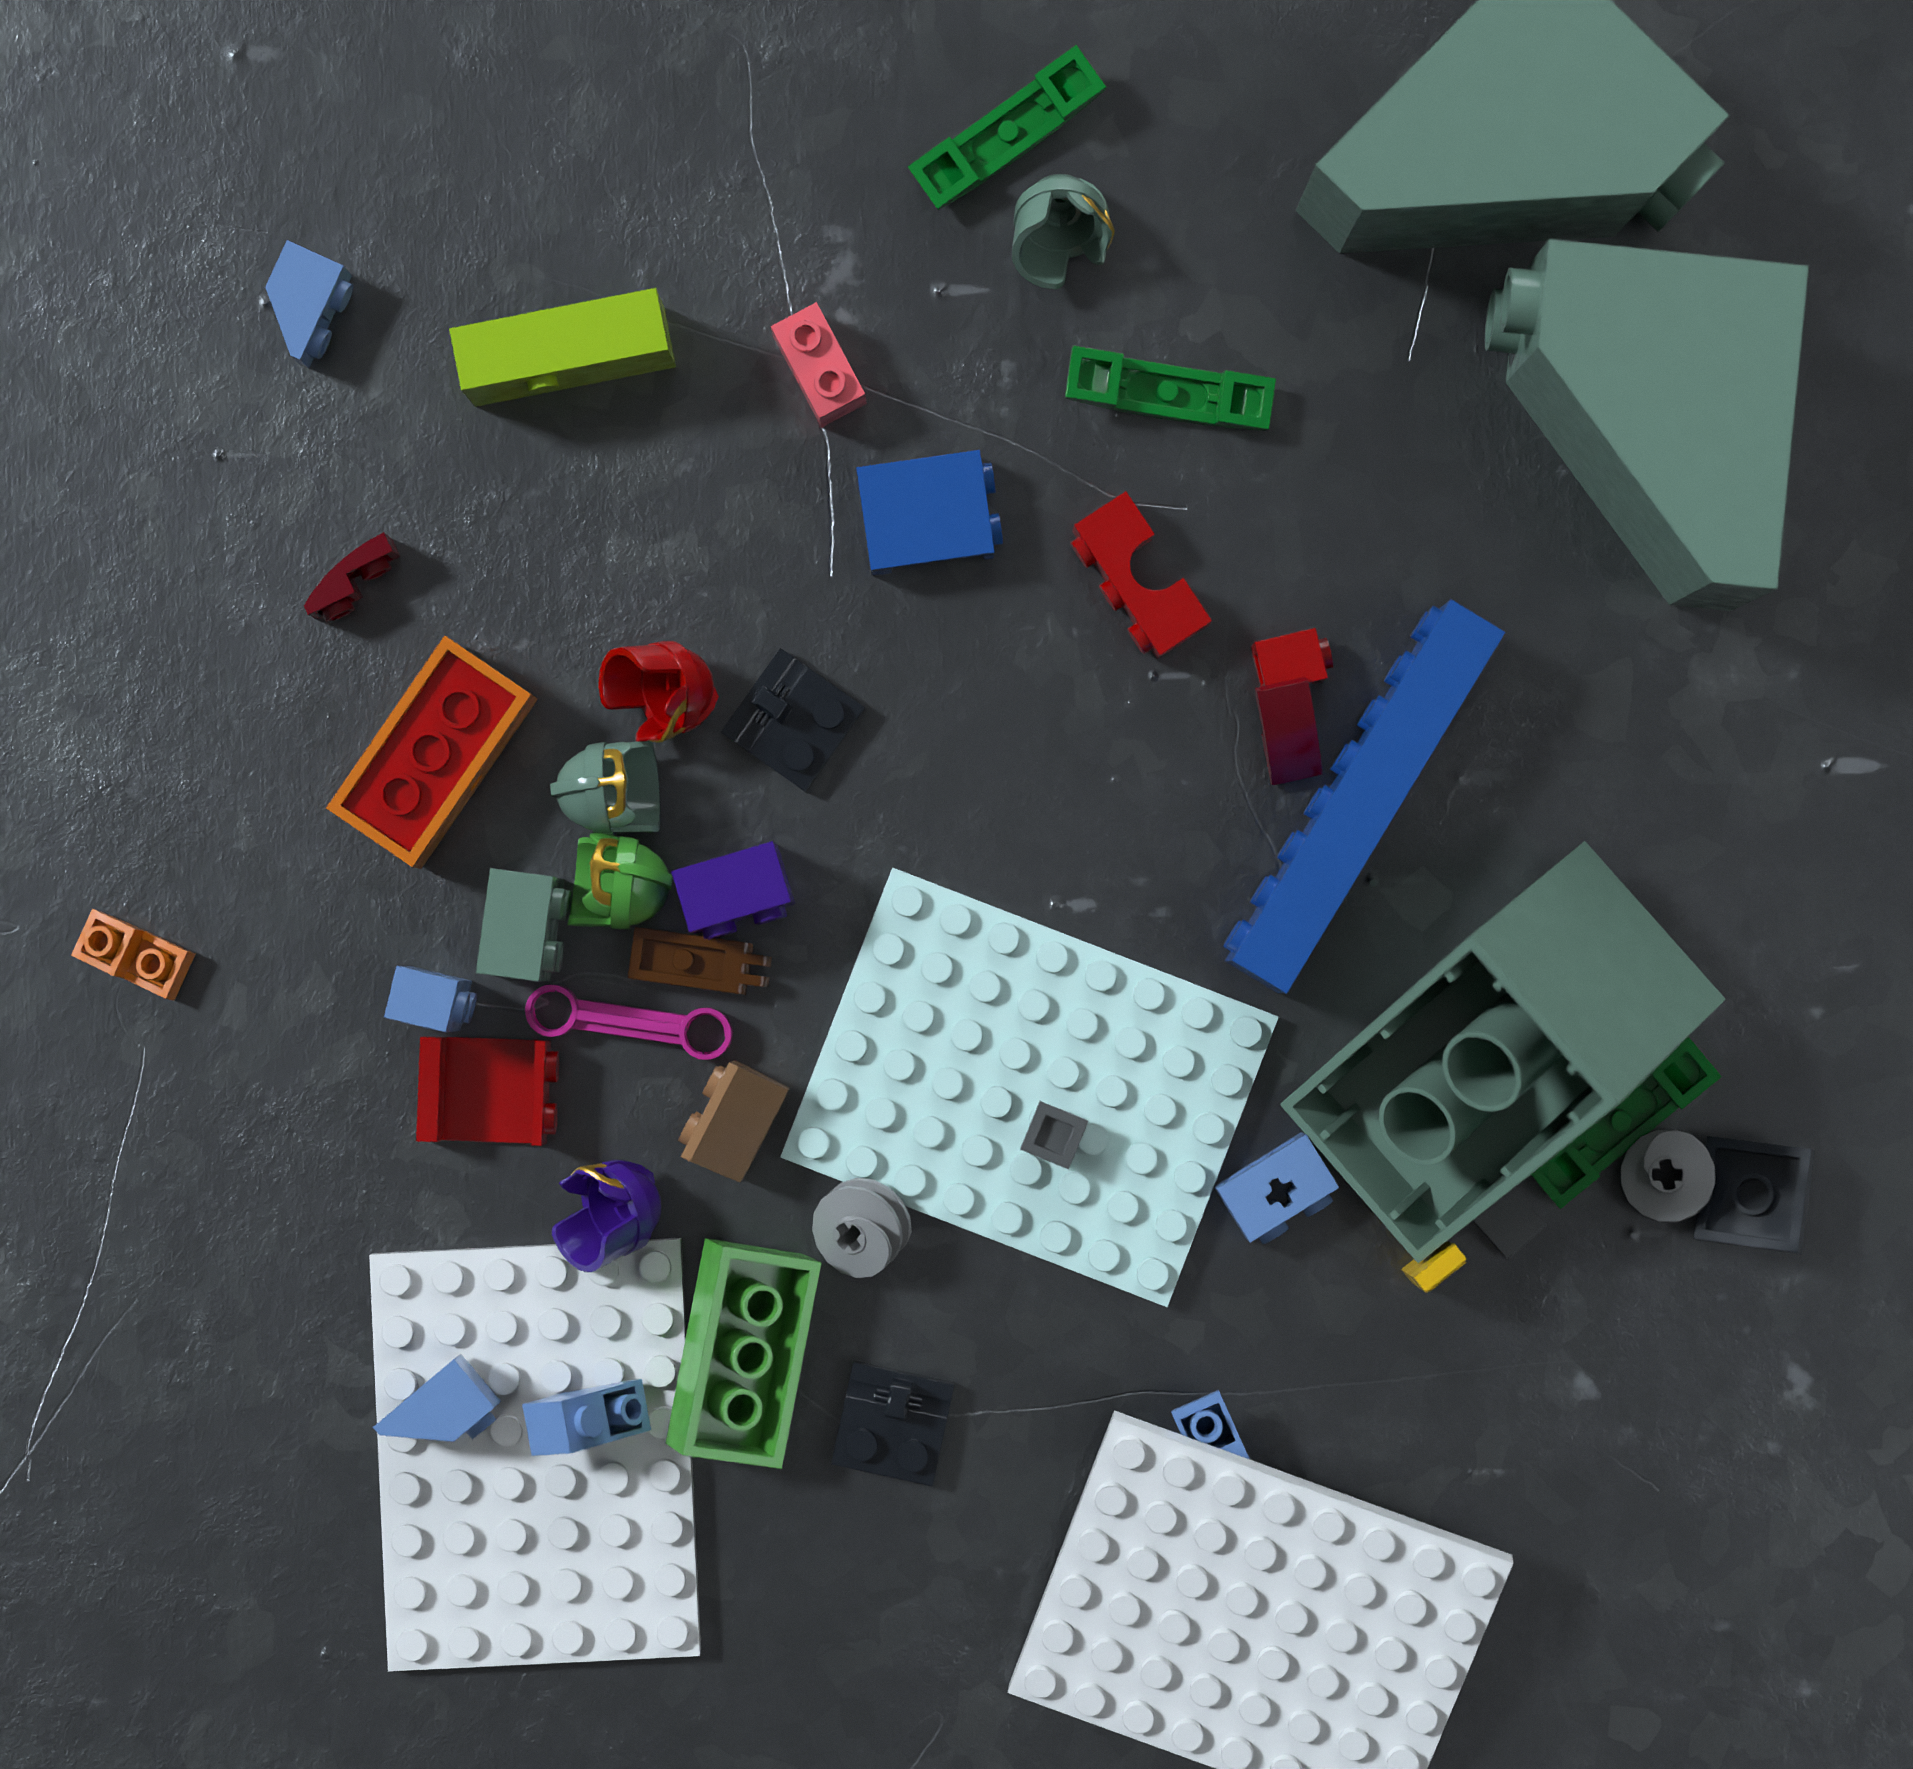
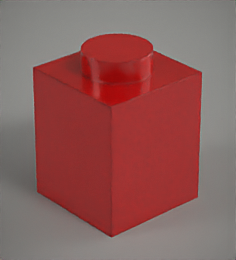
(1292, 658)

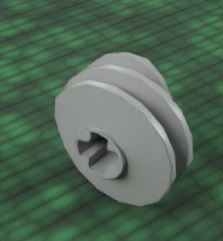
(1649, 1195)
(861, 1227)

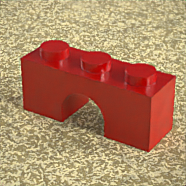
(1158, 617)

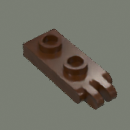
(694, 961)

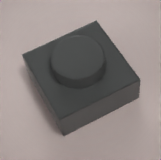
(1054, 1134)

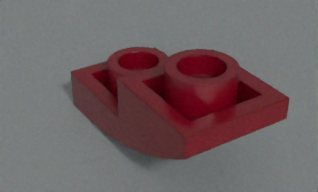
(338, 588)
(1289, 731)

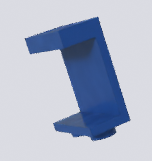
(928, 510)

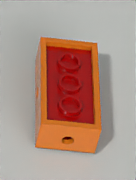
(431, 753)

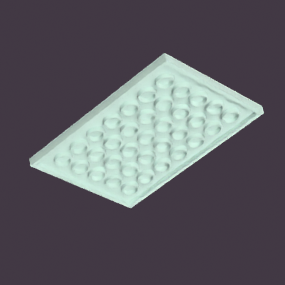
(977, 1017)

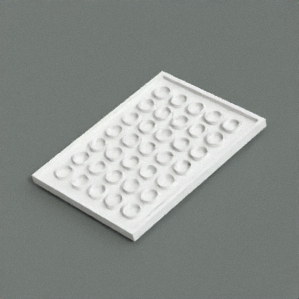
(516, 1550)
(1254, 1613)

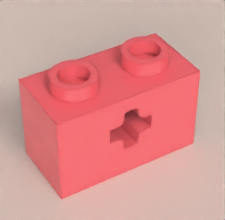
(819, 364)

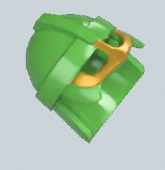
(617, 882)

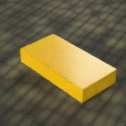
(1435, 1267)

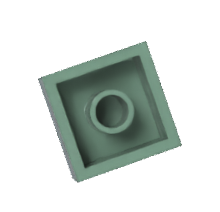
(522, 925)

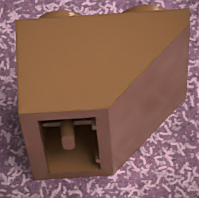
(734, 1120)

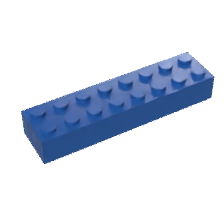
(1364, 795)

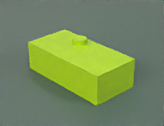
(562, 347)

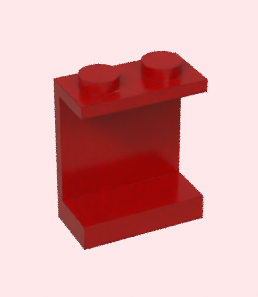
(486, 1090)

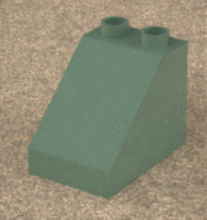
(1519, 133)
(1665, 401)
(1503, 1052)

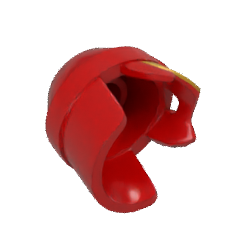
(662, 680)

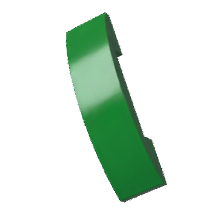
(1009, 129)
(1169, 390)
(1668, 1087)

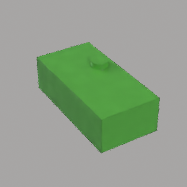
(743, 1354)

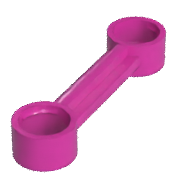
(628, 1022)

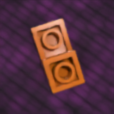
(133, 954)

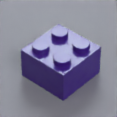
(734, 889)

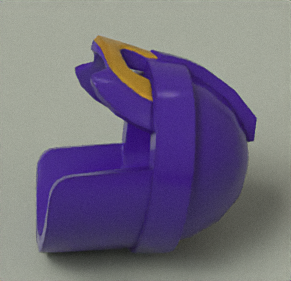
(616, 1214)

